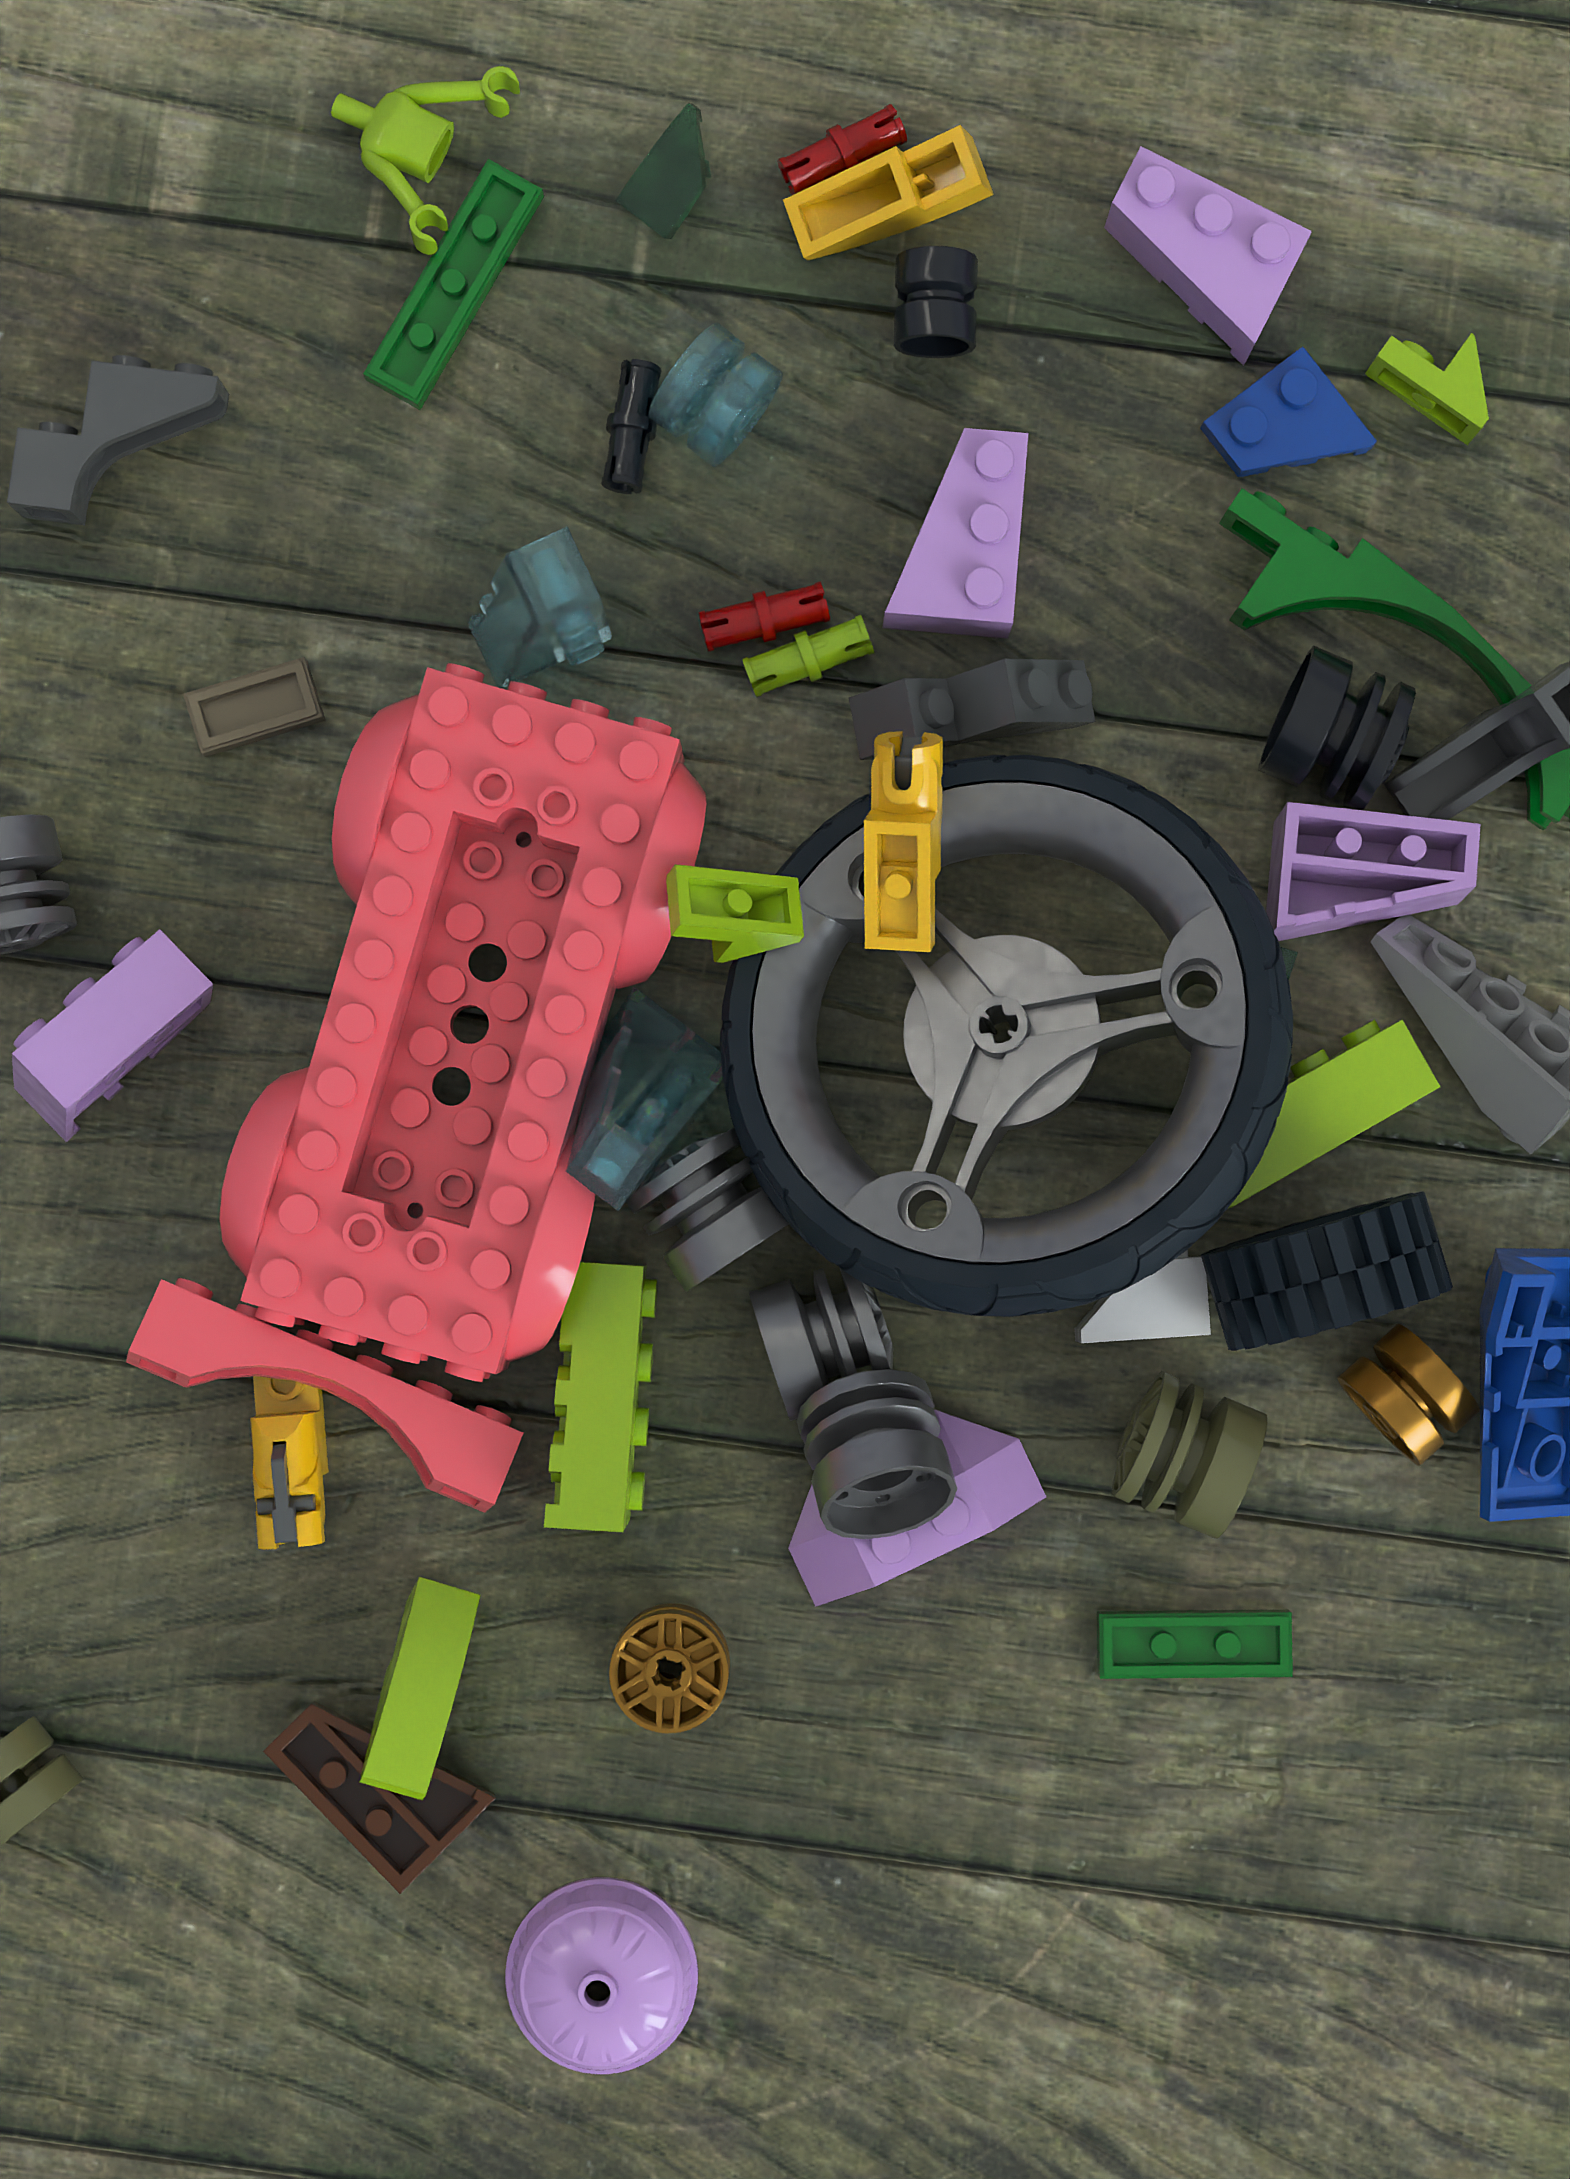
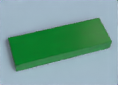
(1194, 1644)

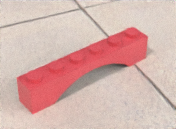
(200, 1341)

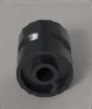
(935, 291)

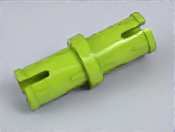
(808, 656)

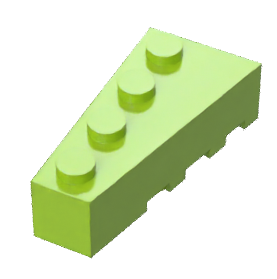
(1341, 1098)
(599, 1398)

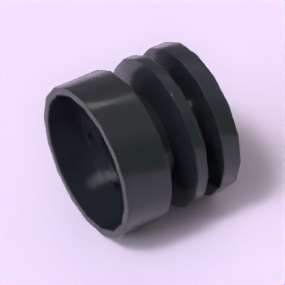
(1337, 729)

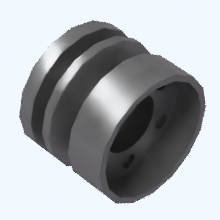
(26, 915)
(708, 1208)
(820, 1337)
(876, 1454)

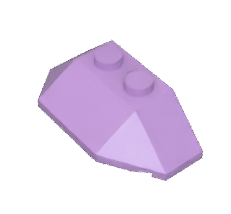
(992, 1488)

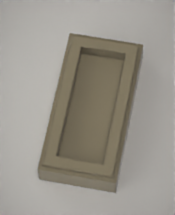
(254, 707)

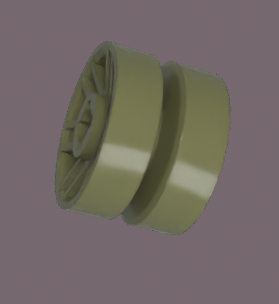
(25, 1786)

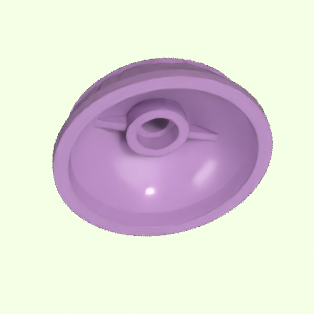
(610, 1935)

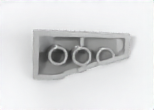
(1494, 1037)

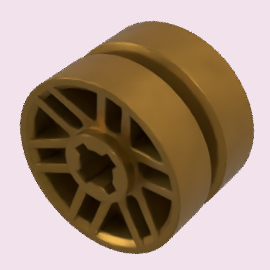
(1409, 1394)
(659, 1699)

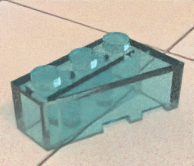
(540, 611)
(641, 1098)

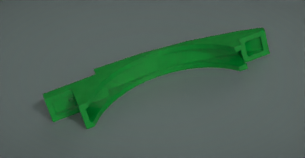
(1313, 576)

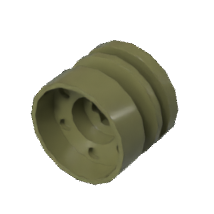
(1197, 1457)

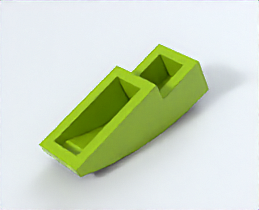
(419, 1688)

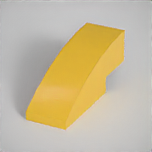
(889, 194)

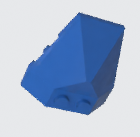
(1525, 1385)

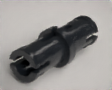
(631, 427)

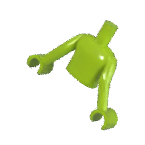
(414, 140)

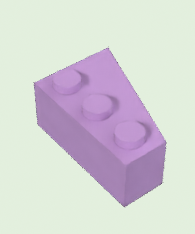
(1206, 245)
(968, 546)
(1364, 867)
(107, 1030)

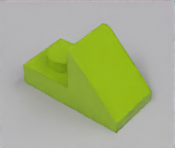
(1446, 397)
(734, 909)

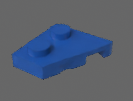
(1286, 420)

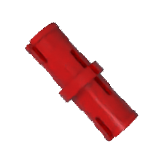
(842, 149)
(764, 616)

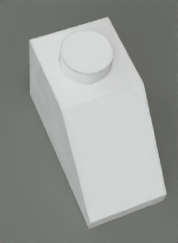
(1158, 1306)

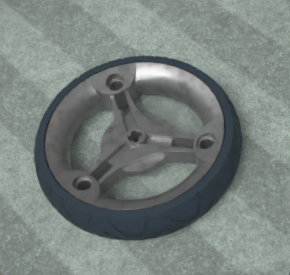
(1141, 1217)

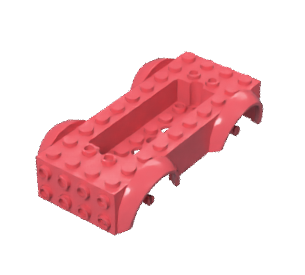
(453, 832)

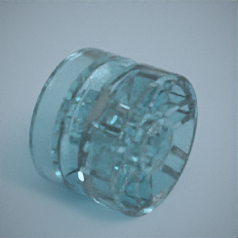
(715, 394)

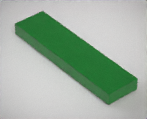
(454, 284)

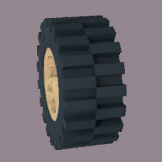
(1327, 1272)

